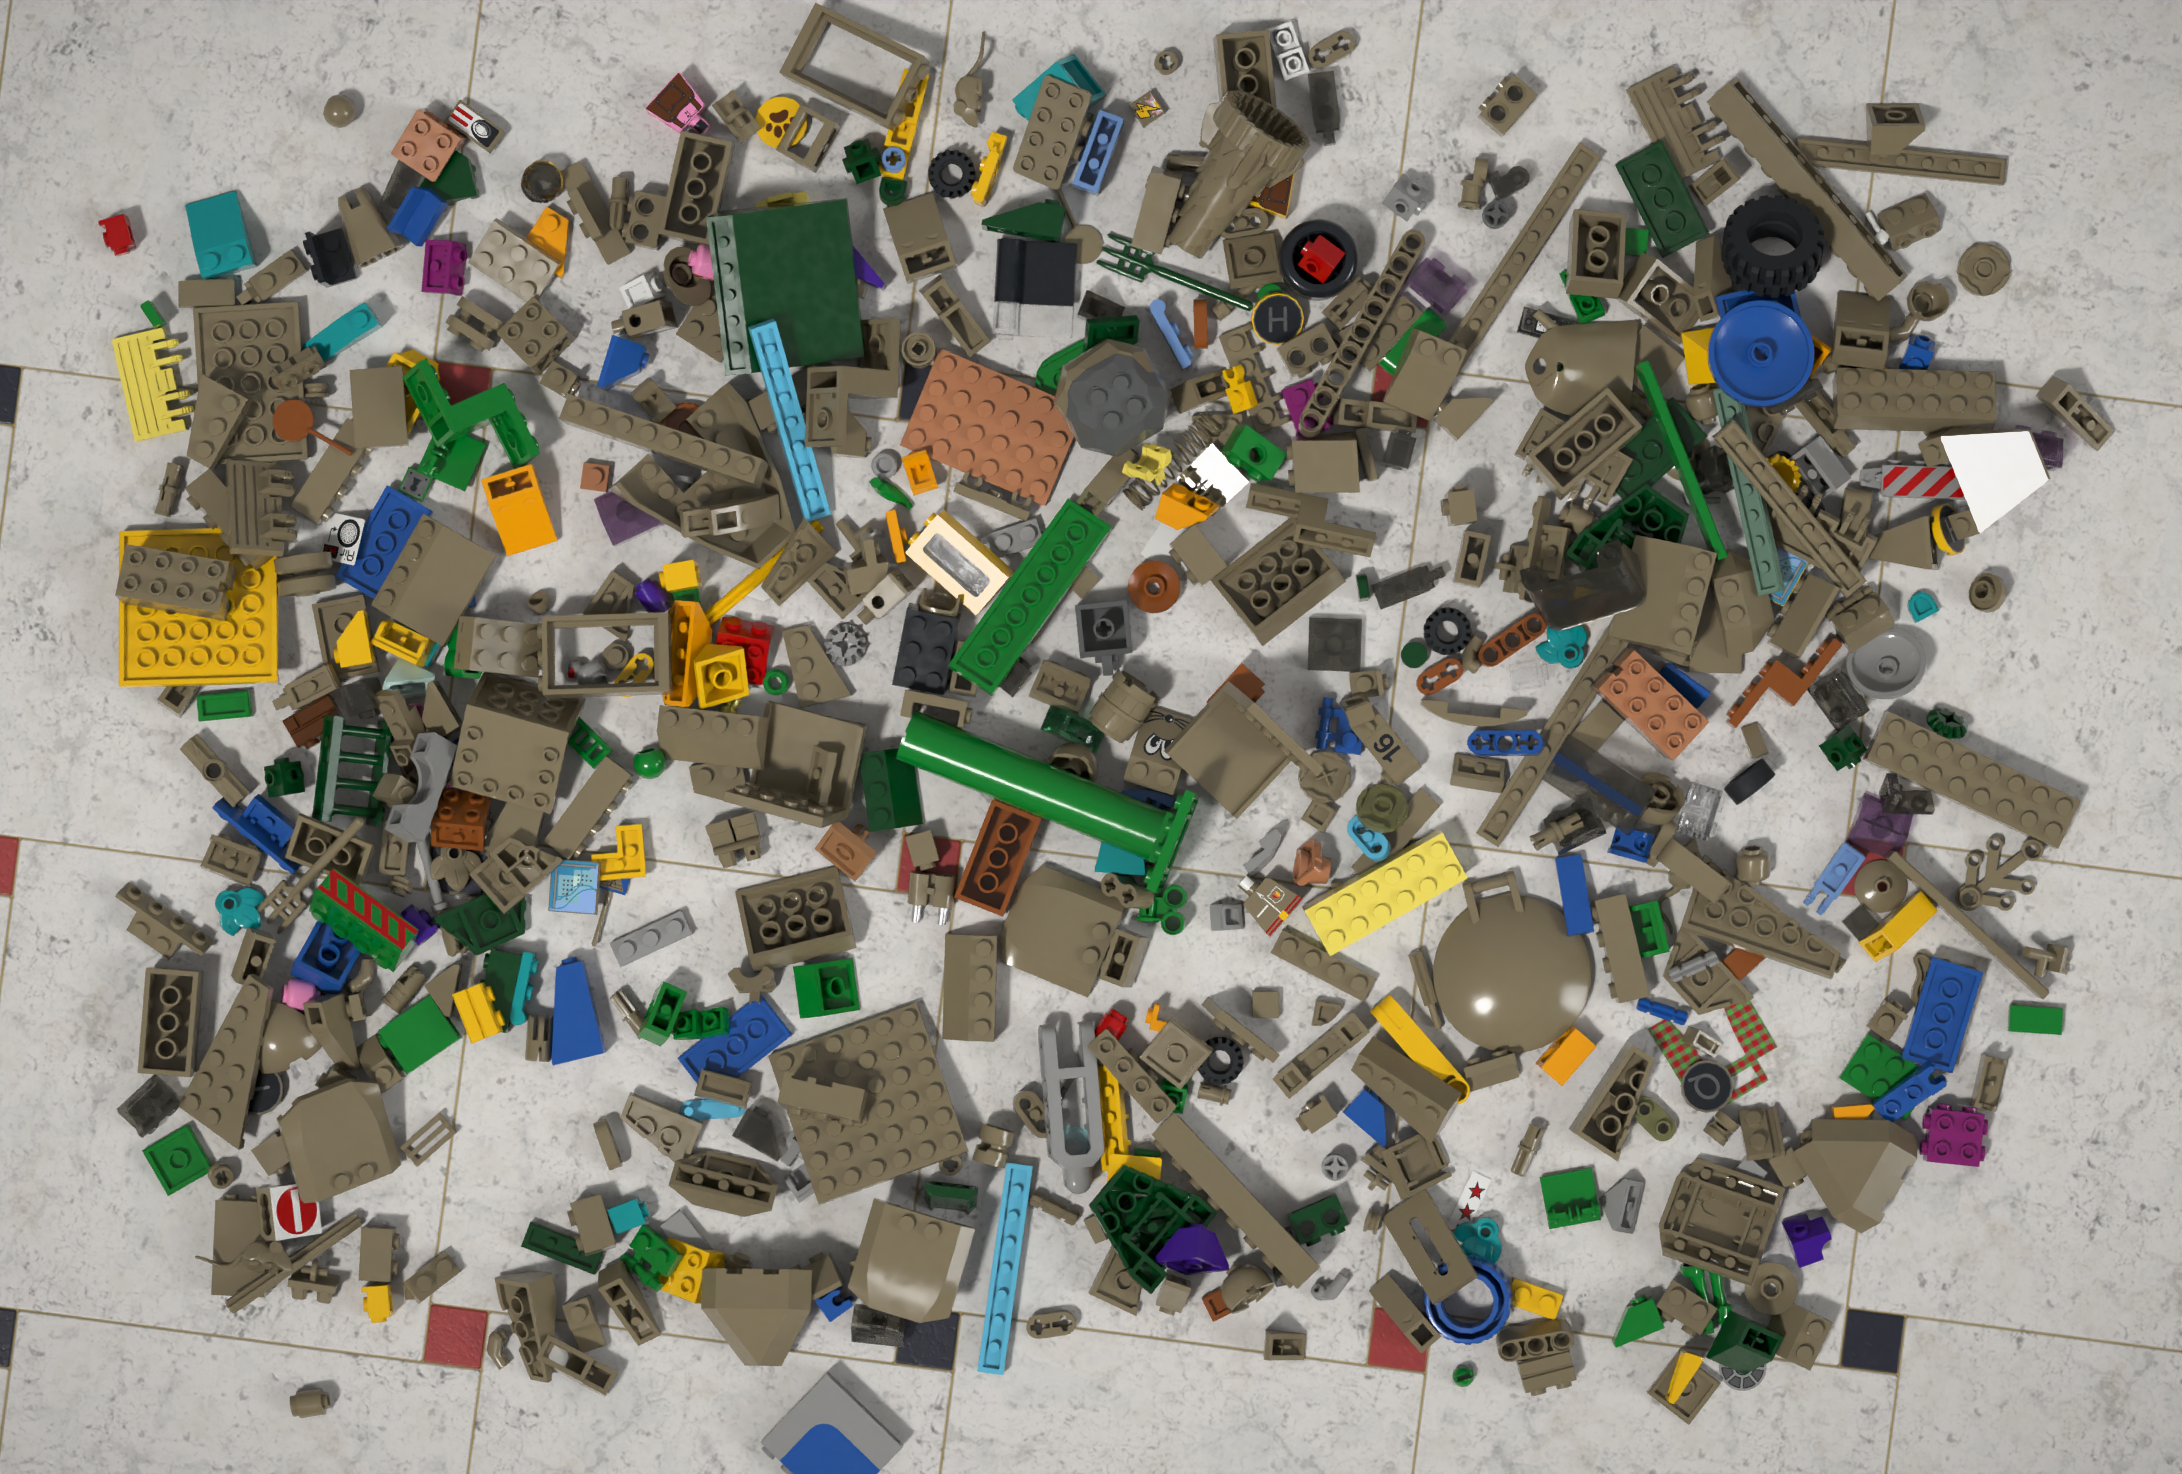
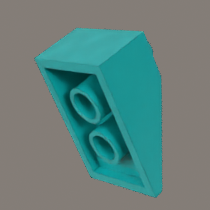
(220, 236)

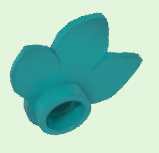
(1560, 643)
(242, 912)
(1477, 1243)

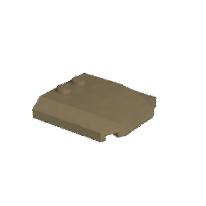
(1059, 929)
(338, 1139)
(1719, 1220)
(910, 1262)

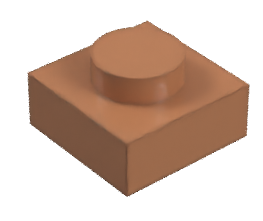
(595, 477)

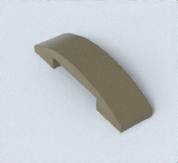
(1440, 710)
(1320, 1054)

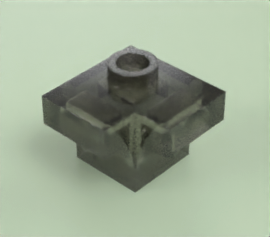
(1713, 471)
(1017, 677)

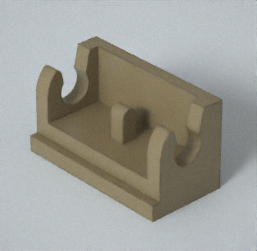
(1988, 1083)

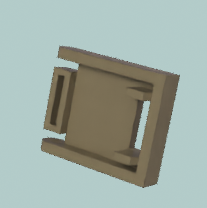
(1418, 1162)

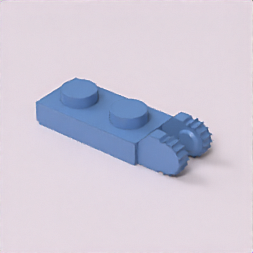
(1835, 876)

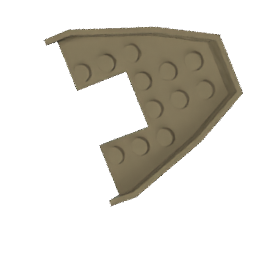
(727, 422)

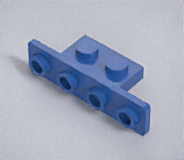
(263, 826)

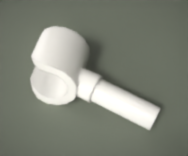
(1880, 234)

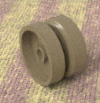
(305, 576)

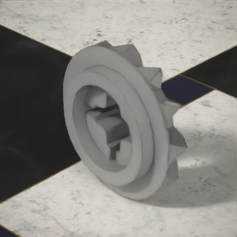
(852, 654)

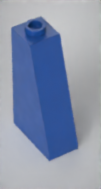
(575, 1019)

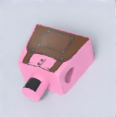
(679, 107)

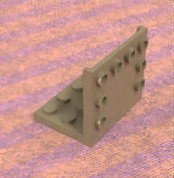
(514, 742)
(1236, 750)
(787, 762)

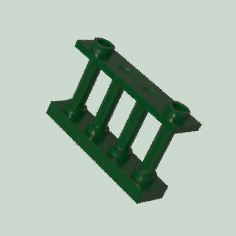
(332, 755)

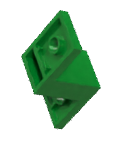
(487, 408)

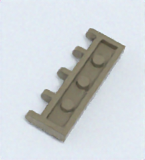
(1239, 351)

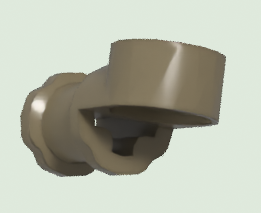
(1472, 188)

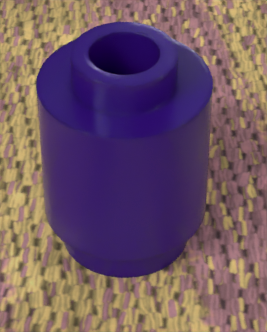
(652, 596)

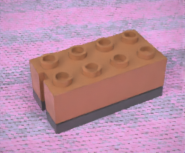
(1649, 704)

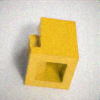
(378, 1302)

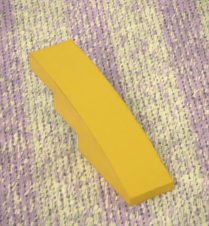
(904, 134)

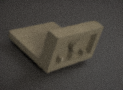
(535, 335)

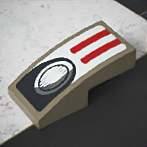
(475, 126)

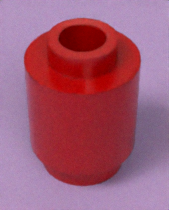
(1114, 1022)

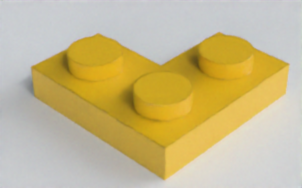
(630, 855)

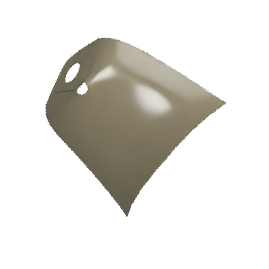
(1592, 360)

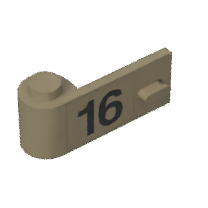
(1387, 749)

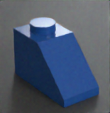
(1368, 1114)

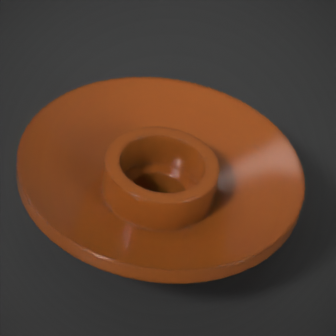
(1162, 575)

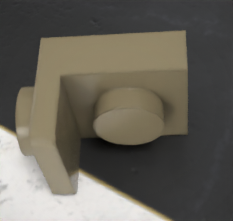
(561, 380)
(1370, 683)
(356, 1007)
(1887, 1019)

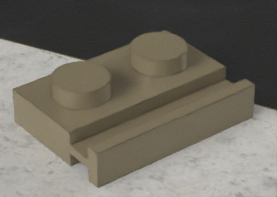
(1761, 1133)

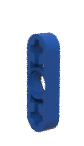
(1486, 750)

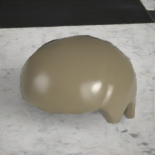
(1928, 301)

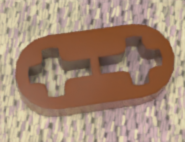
(1200, 324)
(1442, 682)

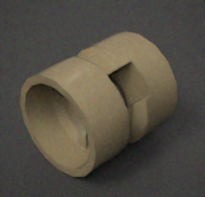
(919, 350)
(993, 1145)

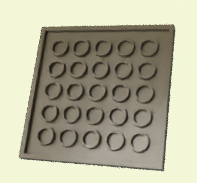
(906, 1109)

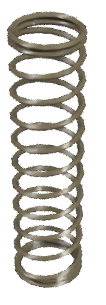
(1135, 499)

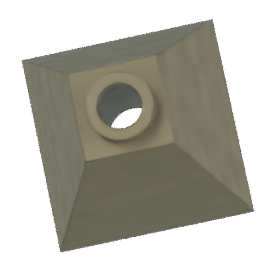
(1908, 545)

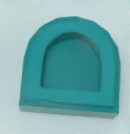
(1921, 606)

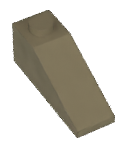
(2075, 412)
(1173, 1294)
(627, 1302)

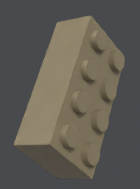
(695, 187)
(1584, 443)
(170, 1021)

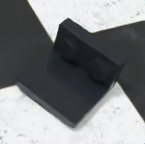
(330, 257)

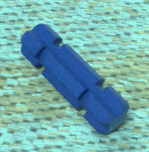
(1662, 1011)

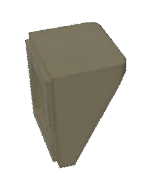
(1357, 709)

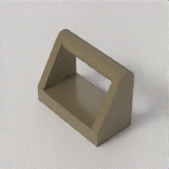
(820, 145)

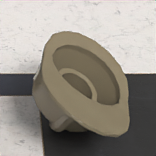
(679, 277)

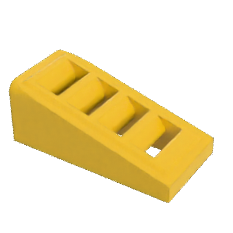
(1684, 1371)

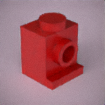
(118, 234)

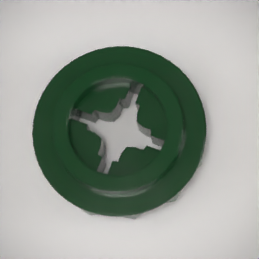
(1955, 726)

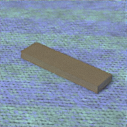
(1420, 810)

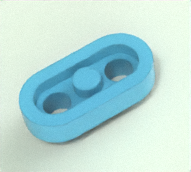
(1369, 841)

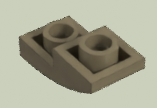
(206, 293)

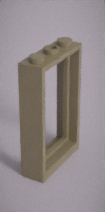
(806, 43)
(662, 655)

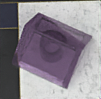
(1878, 830)

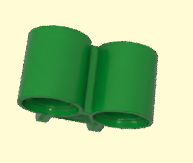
(1162, 909)

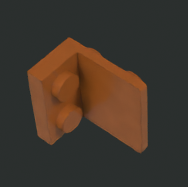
(460, 820)

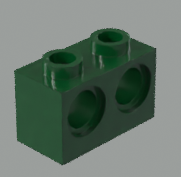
(1315, 1213)

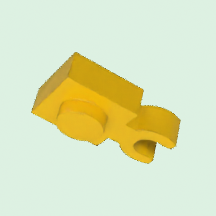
(1240, 392)

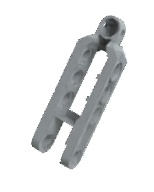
(1075, 1168)

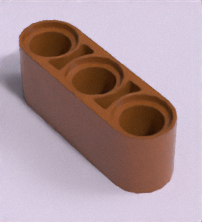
(1502, 649)

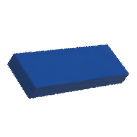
(1574, 895)

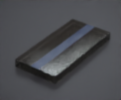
(1599, 784)

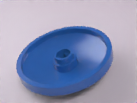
(1760, 353)

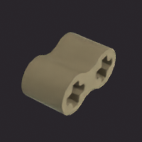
(1127, 891)

